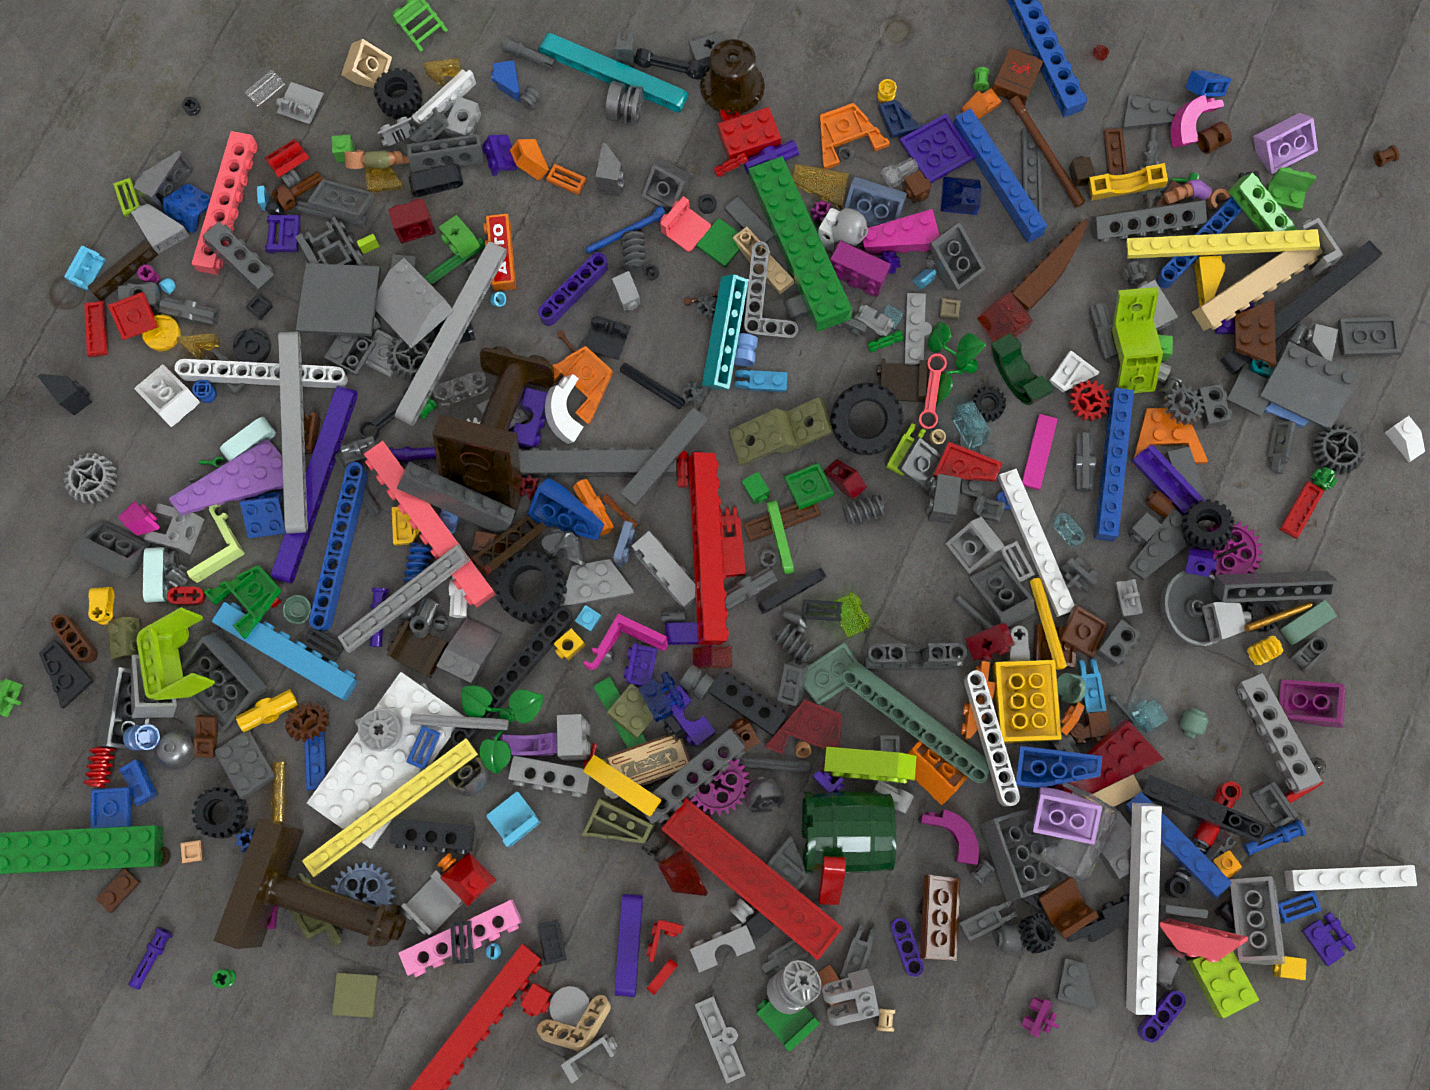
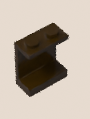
(904, 380)
(417, 653)

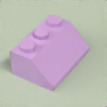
(1286, 142)

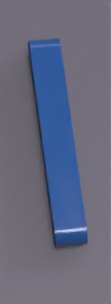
(1221, 221)

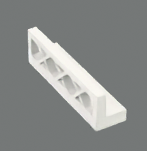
(446, 97)

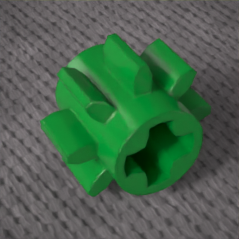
(1324, 478)

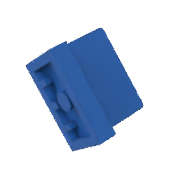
(186, 206)
(263, 514)

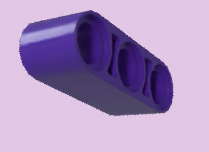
(681, 633)
(914, 954)
(1170, 1011)

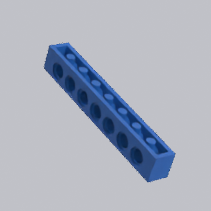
(1066, 103)
(1114, 465)

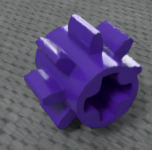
(893, 259)

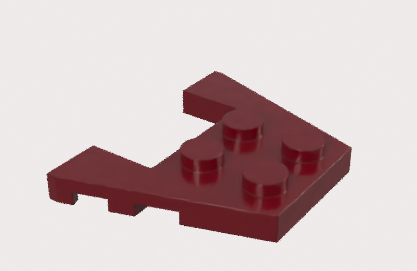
(811, 724)

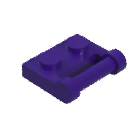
(288, 230)

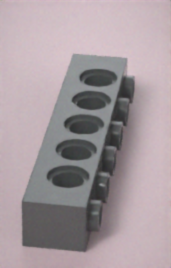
(1196, 216)
(728, 739)

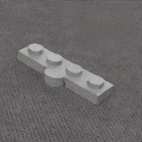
(915, 328)
(721, 1039)

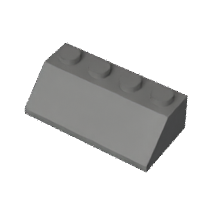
(1259, 919)

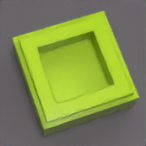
(368, 243)

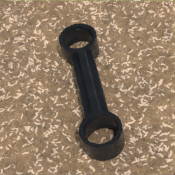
(693, 69)
(381, 420)

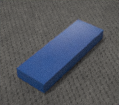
(315, 761)

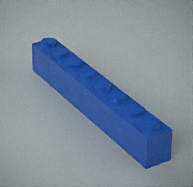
(1000, 177)

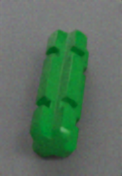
(885, 341)

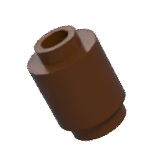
(1159, 503)

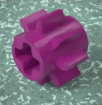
(822, 207)

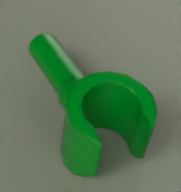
(1193, 176)
(212, 462)

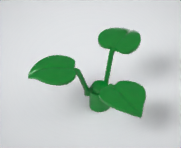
(968, 349)
(522, 707)

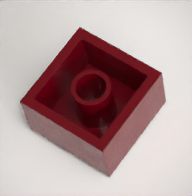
(411, 220)

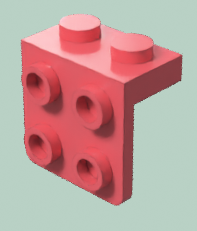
(684, 225)

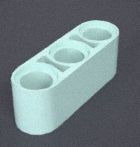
(248, 438)
(153, 575)

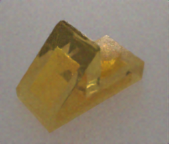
(439, 69)
(195, 343)

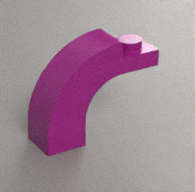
(966, 842)

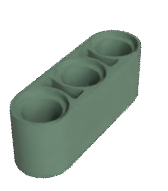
(1308, 622)

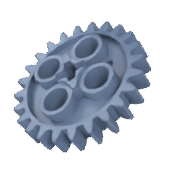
(380, 896)

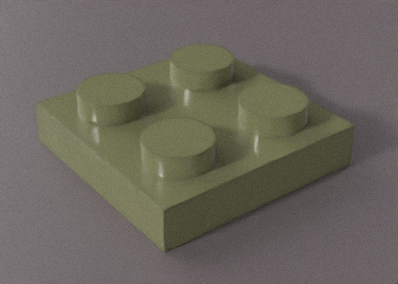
(631, 711)

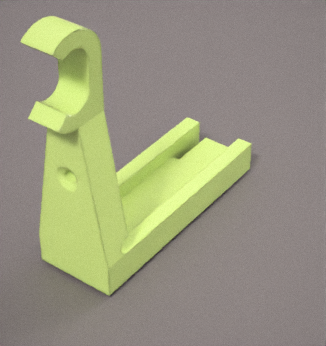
(221, 558)

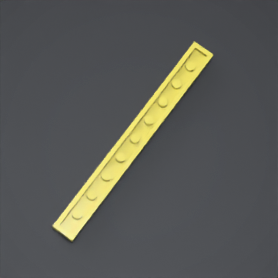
(1222, 244)
(390, 807)

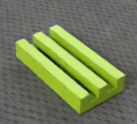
(126, 212)

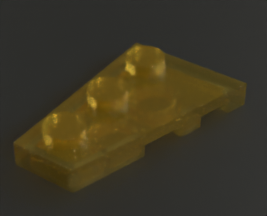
(822, 182)

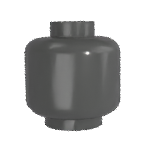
(1009, 938)

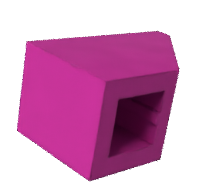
(139, 519)

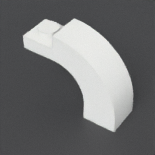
(556, 410)

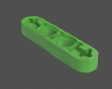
(780, 537)

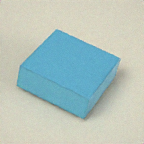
(262, 197)

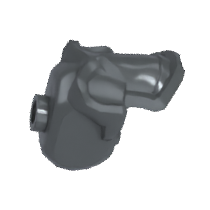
(562, 543)

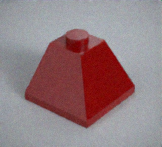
(468, 879)

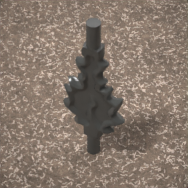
(1151, 159)

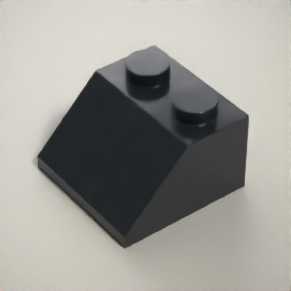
(67, 392)

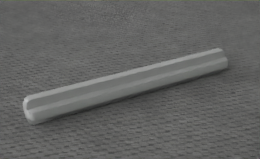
(456, 721)

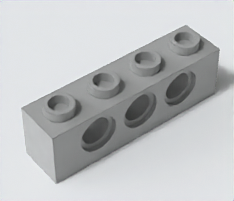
(521, 765)

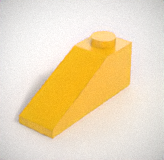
(1208, 276)

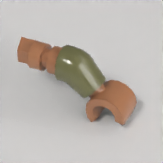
(373, 159)

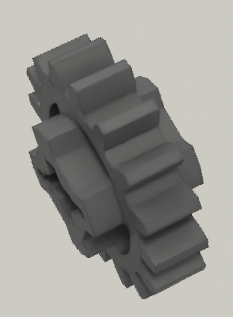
(1183, 404)

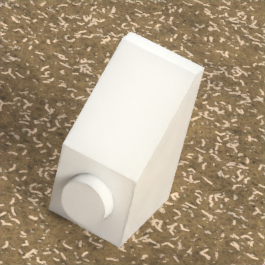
(1407, 438)

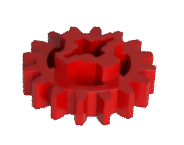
(1097, 402)

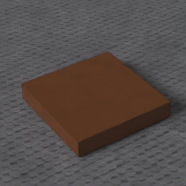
(1083, 631)

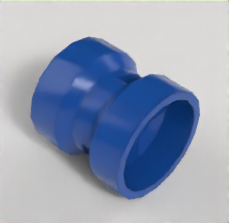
(208, 394)

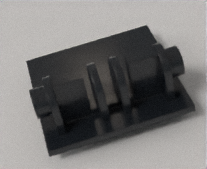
(607, 337)

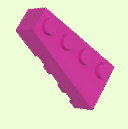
(903, 234)

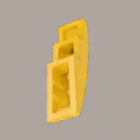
(622, 785)

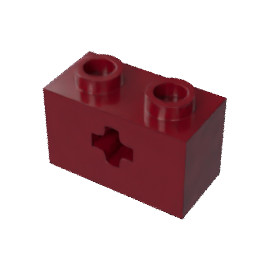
(998, 635)

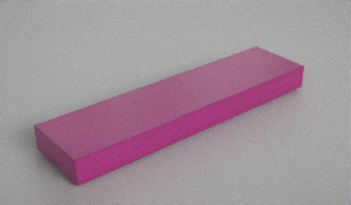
(1039, 452)

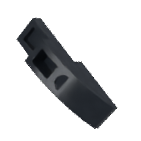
(1111, 918)

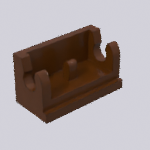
(311, 431)

